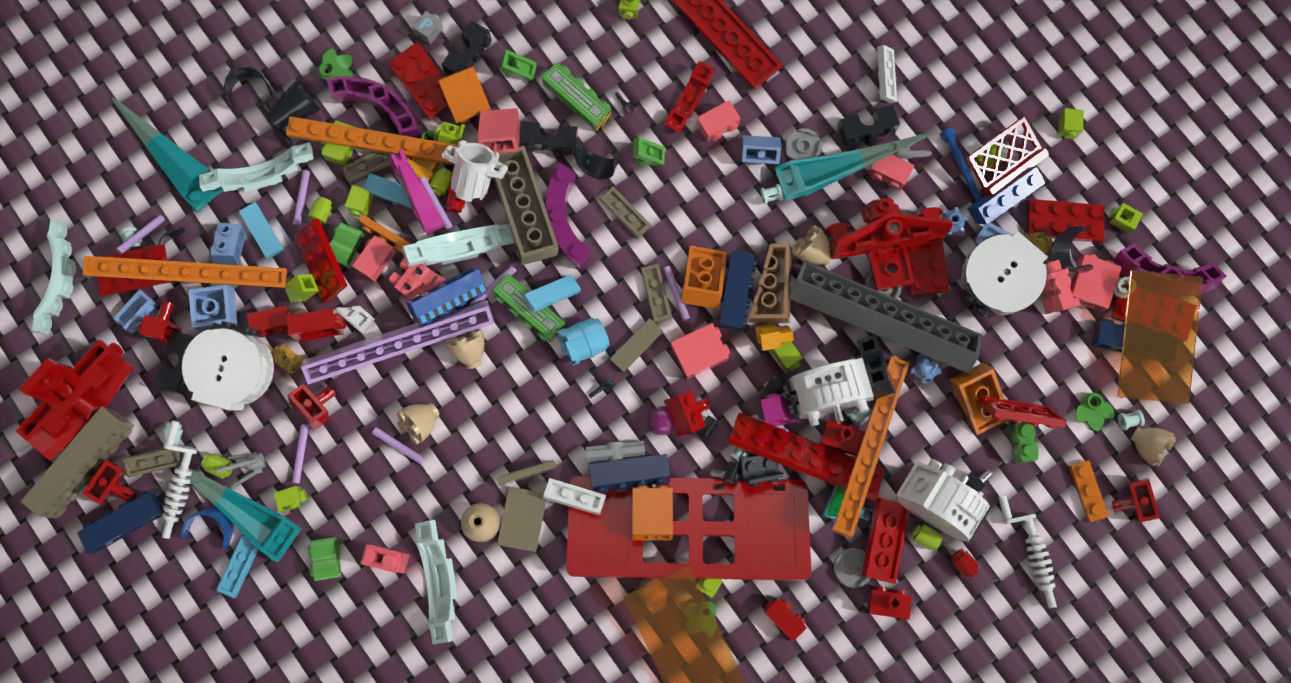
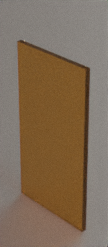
(1160, 336)
(682, 631)

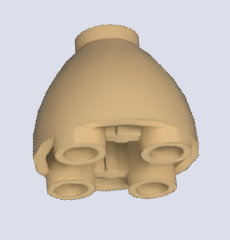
(813, 247)
(467, 348)
(417, 421)
(1152, 444)
(489, 522)

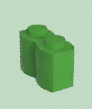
(345, 243)
(1024, 446)
(325, 559)

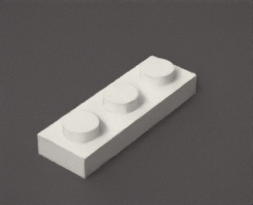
(886, 74)
(574, 496)

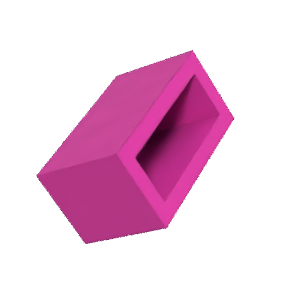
(776, 410)

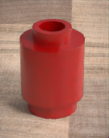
(454, 203)
(965, 563)

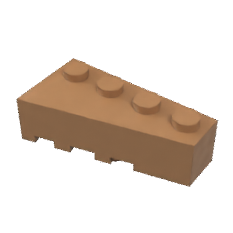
(772, 298)

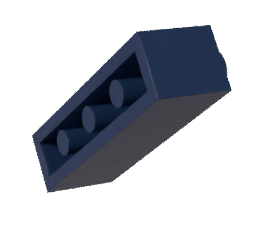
(736, 291)
(1108, 335)
(629, 473)
(121, 523)

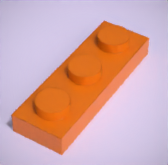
(384, 234)
(1088, 491)

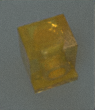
(1040, 240)
(292, 361)

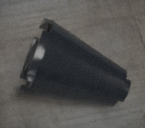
(293, 103)

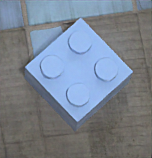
(212, 306)

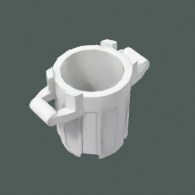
(473, 169)

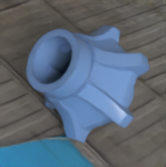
(957, 219)
(925, 369)

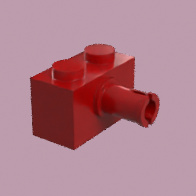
(159, 327)
(311, 406)
(686, 412)
(842, 437)
(107, 482)
(1140, 500)
(888, 603)

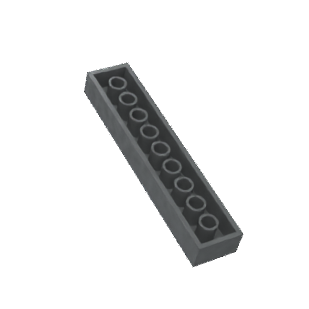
(887, 317)

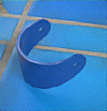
(215, 513)

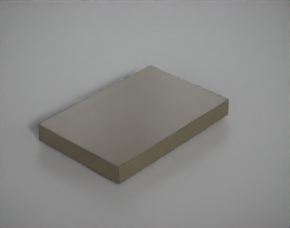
(522, 519)

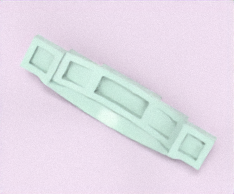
(259, 175)
(457, 245)
(61, 278)
(439, 581)

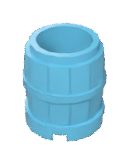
(583, 340)

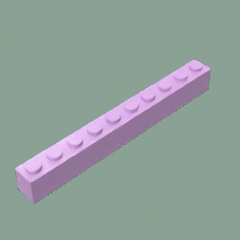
(396, 342)

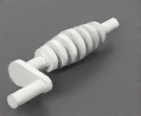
(179, 488)
(1036, 547)

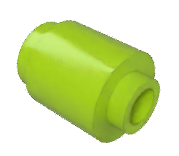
(441, 182)
(320, 209)
(213, 461)
(926, 536)

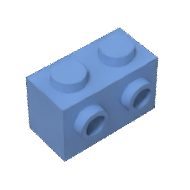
(761, 149)
(227, 244)

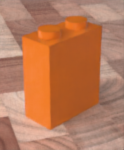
(464, 95)
(652, 513)

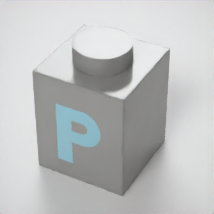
(428, 27)

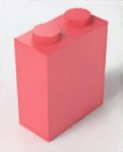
(500, 130)
(1097, 285)
(700, 350)

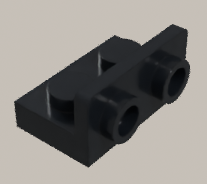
(758, 469)

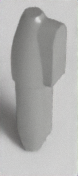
(907, 153)

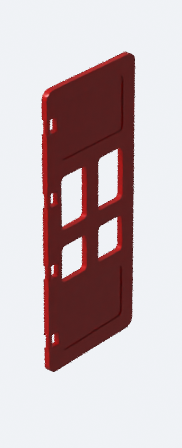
(767, 532)

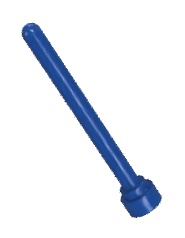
(949, 137)

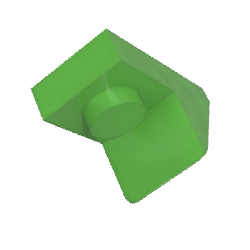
(517, 65)
(648, 152)

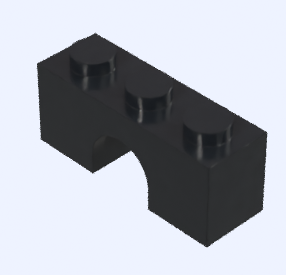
(478, 39)
(854, 131)
(562, 142)
(876, 366)
(172, 379)

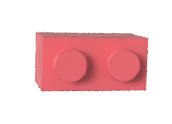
(718, 121)
(891, 171)
(374, 258)

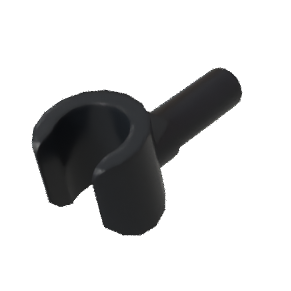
(624, 103)
(607, 384)

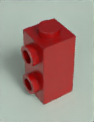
(269, 320)
(780, 614)

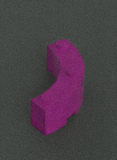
(371, 92)
(556, 200)
(1135, 259)

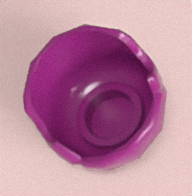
(660, 421)

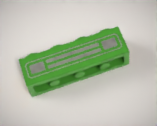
(576, 96)
(544, 320)

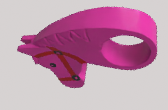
(416, 193)

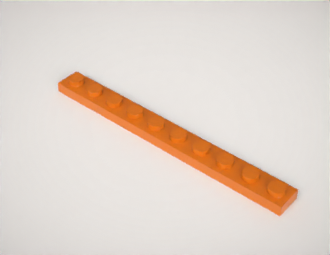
(367, 139)
(184, 271)
(869, 453)

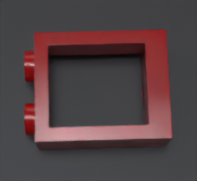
(315, 325)

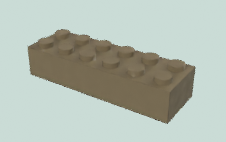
(525, 209)
(78, 463)

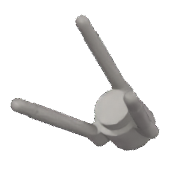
(255, 461)

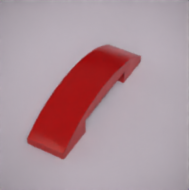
(690, 97)

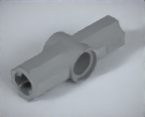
(615, 451)

